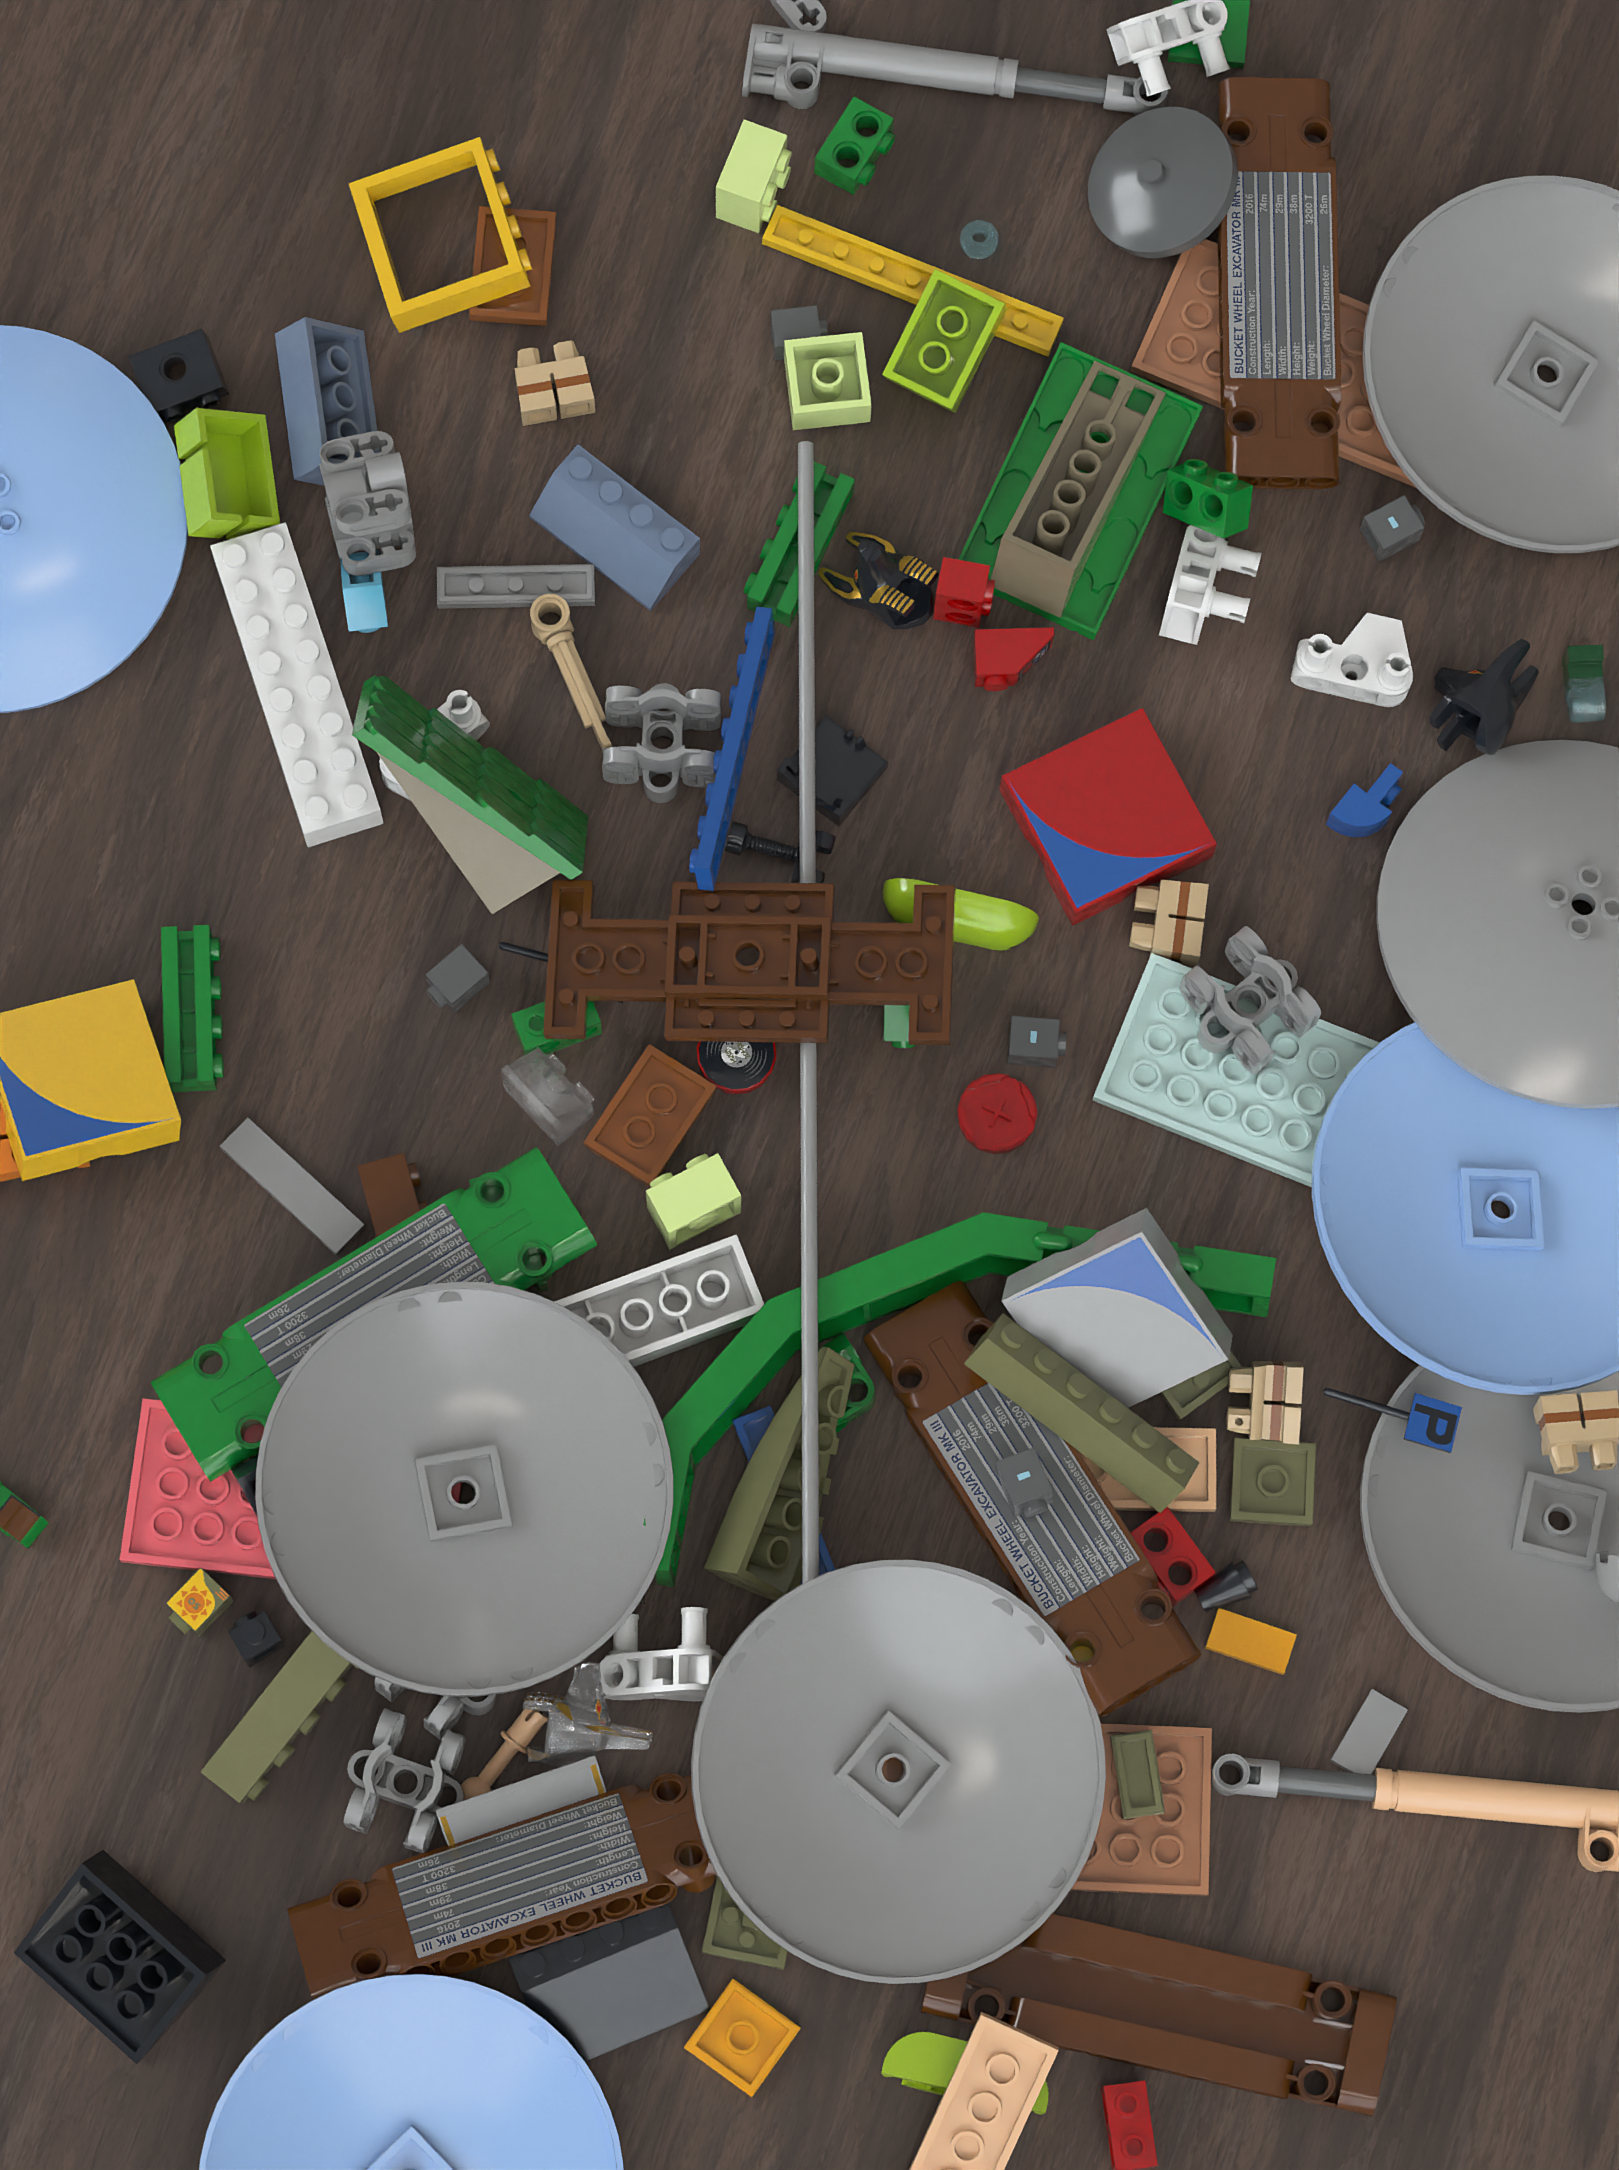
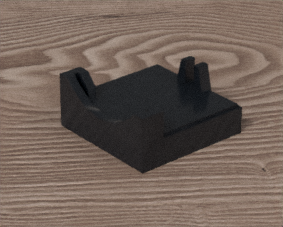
(842, 770)

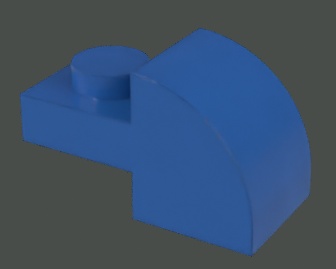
(1362, 812)

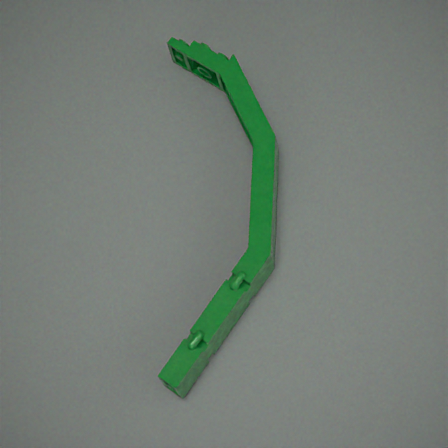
(882, 1287)

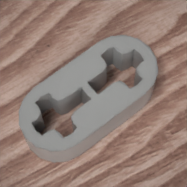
(792, 14)

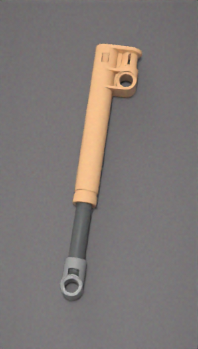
(1584, 1808)

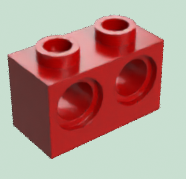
(963, 592)
(1179, 1551)
(1129, 2126)

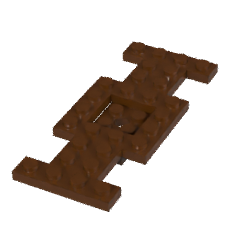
(800, 960)

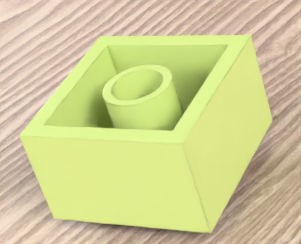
(752, 176)
(827, 381)
(693, 1199)

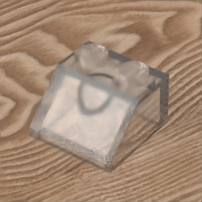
(547, 1095)

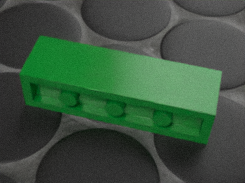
(778, 577)
(189, 1008)

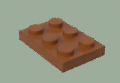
(538, 238)
(650, 1116)

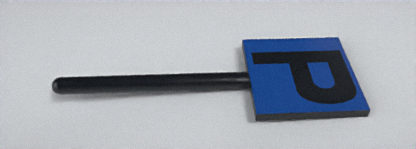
(1429, 1420)

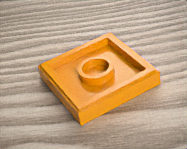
(742, 2038)

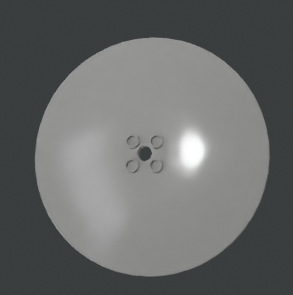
(1454, 351)
(1486, 925)
(484, 1394)
(1472, 1552)
(991, 1791)

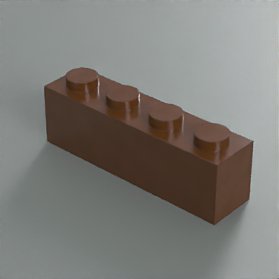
(390, 1191)

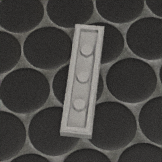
(513, 585)
(292, 1186)

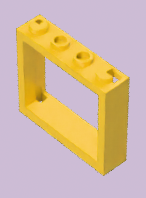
(462, 294)

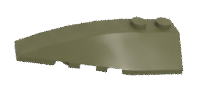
(763, 1524)

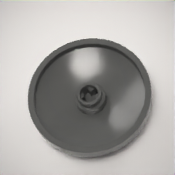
(1162, 182)

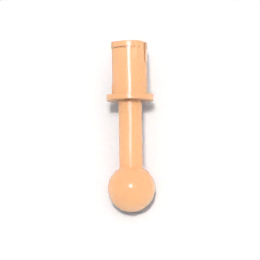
(516, 1739)

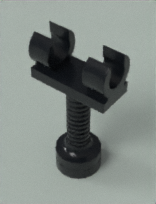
(740, 840)

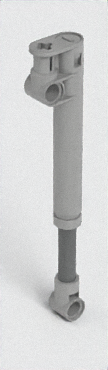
(787, 55)

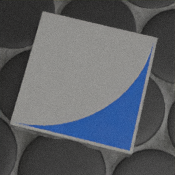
(1121, 1311)

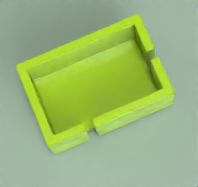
(226, 473)

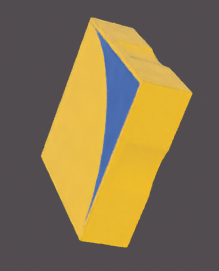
(83, 1081)

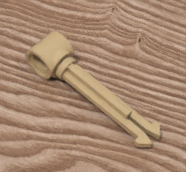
(561, 643)

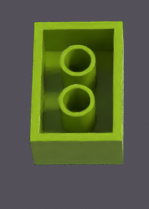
(945, 341)

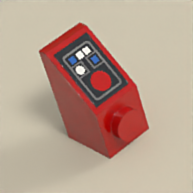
(1007, 654)

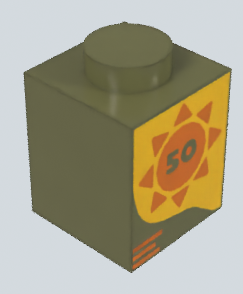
(198, 1603)

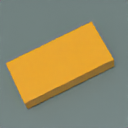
(1250, 1641)

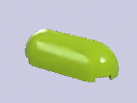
(978, 917)
(928, 2062)

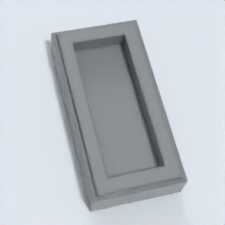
(1369, 1734)

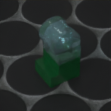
(1584, 683)

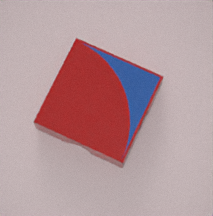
(1107, 816)

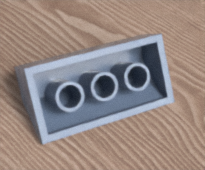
(323, 390)
(615, 528)

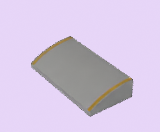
(521, 1800)

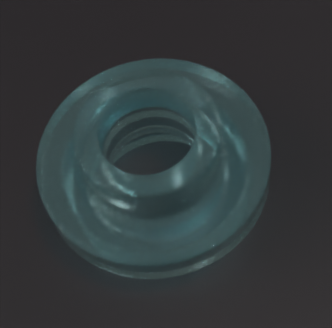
(976, 249)

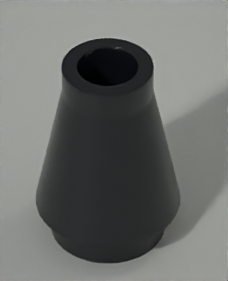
(1227, 1587)

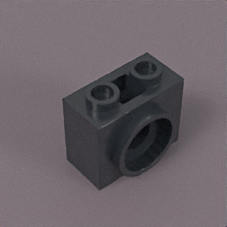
(200, 386)

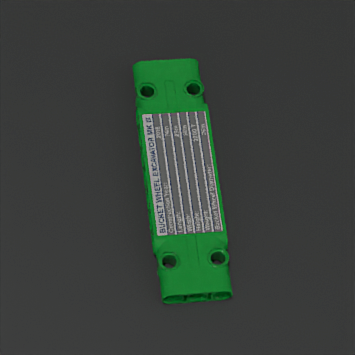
(445, 1242)

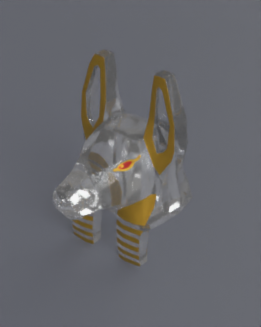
(580, 1722)

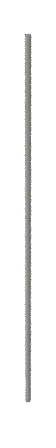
(808, 1051)

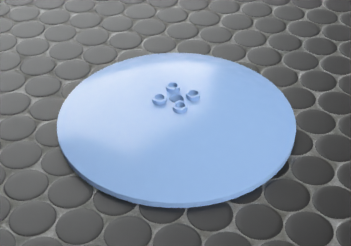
(84, 518)
(1411, 1231)
(412, 2081)

